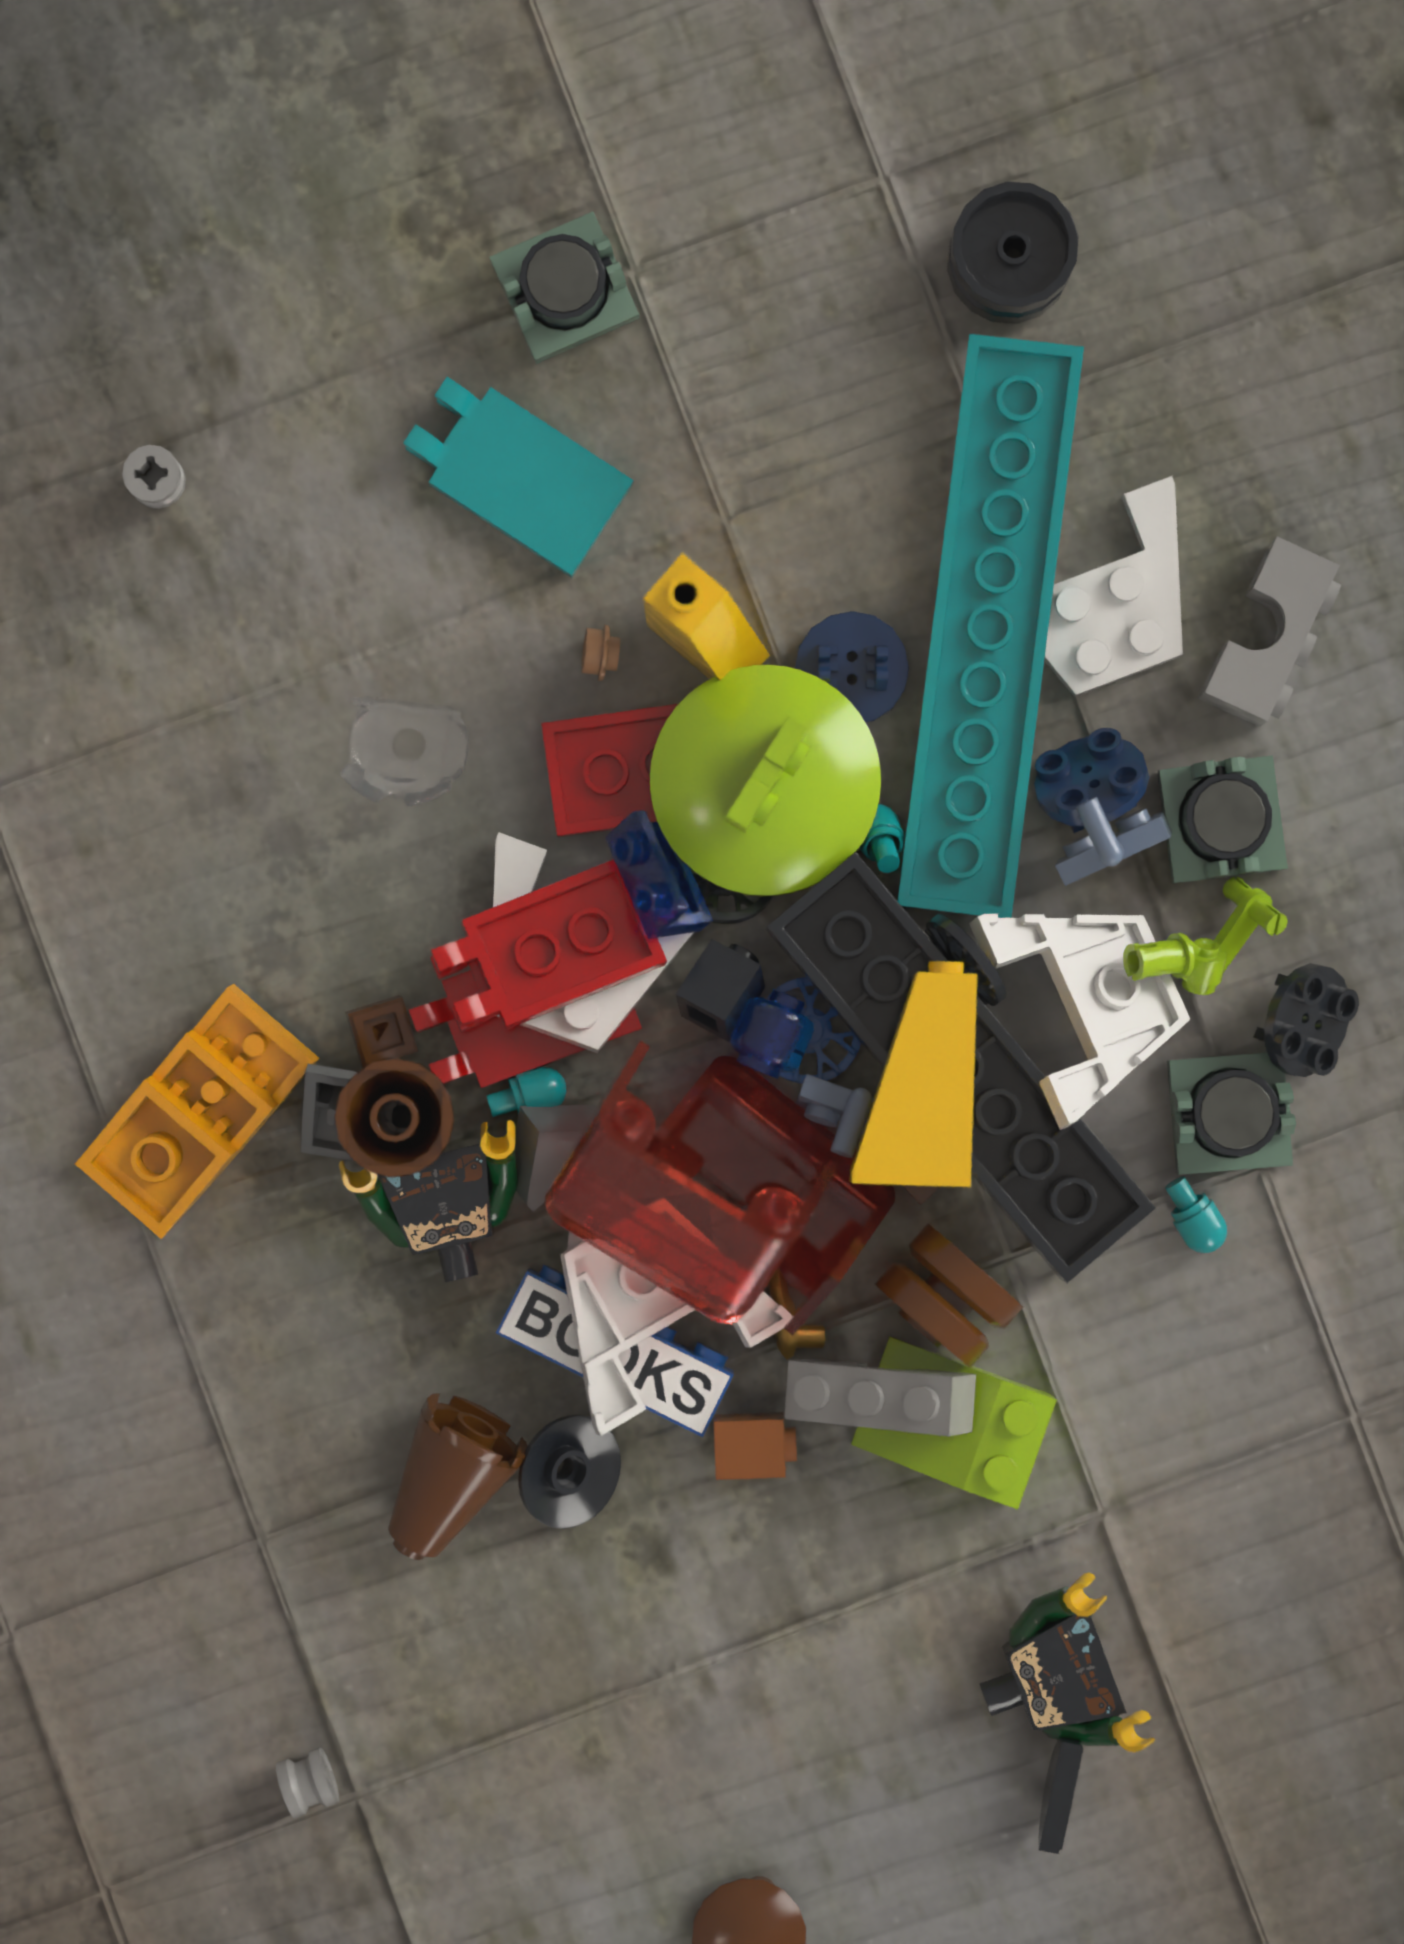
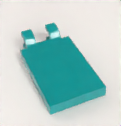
(521, 475)

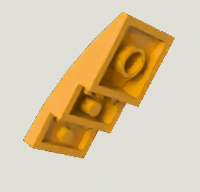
(196, 1111)

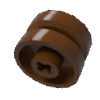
(948, 1296)

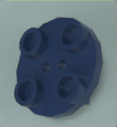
(879, 665)
(1091, 768)

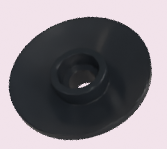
(585, 1479)

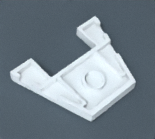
(1125, 611)
(1112, 1015)
(596, 1017)
(620, 1308)

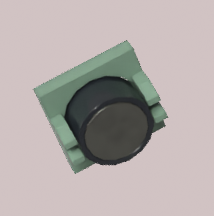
(564, 284)
(1223, 819)
(1231, 1112)

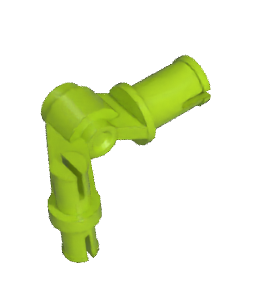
(1205, 960)

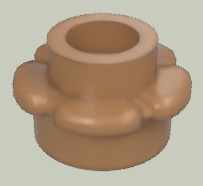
(600, 652)

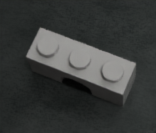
(1294, 589)
(880, 1397)

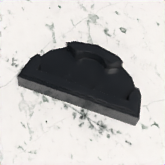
(1059, 1794)

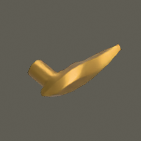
(807, 1335)

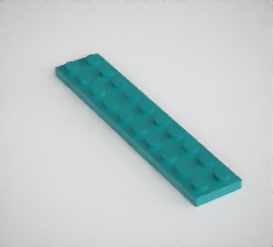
(990, 625)

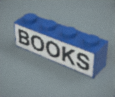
(667, 1375)

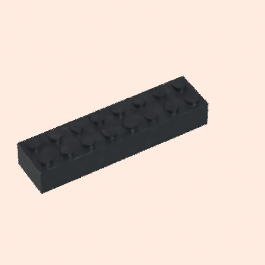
(1048, 1181)

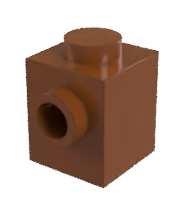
(753, 1445)

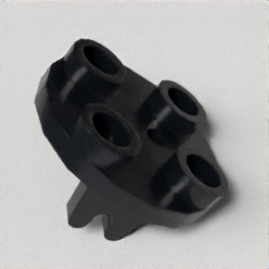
(1308, 1020)

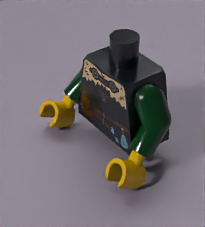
(445, 1203)
(1064, 1673)

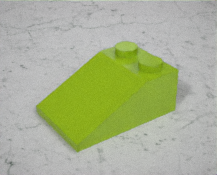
(989, 1460)

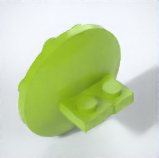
(765, 780)

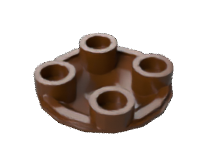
(749, 1914)

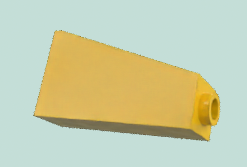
(709, 629)
(925, 1094)

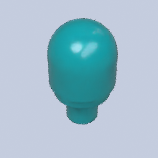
(884, 840)
(531, 1089)
(1196, 1217)

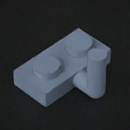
(1103, 846)
(832, 1103)

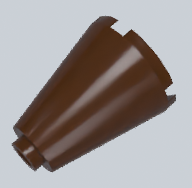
(368, 1125)
(450, 1474)

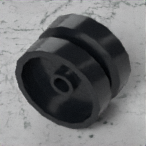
(1018, 218)

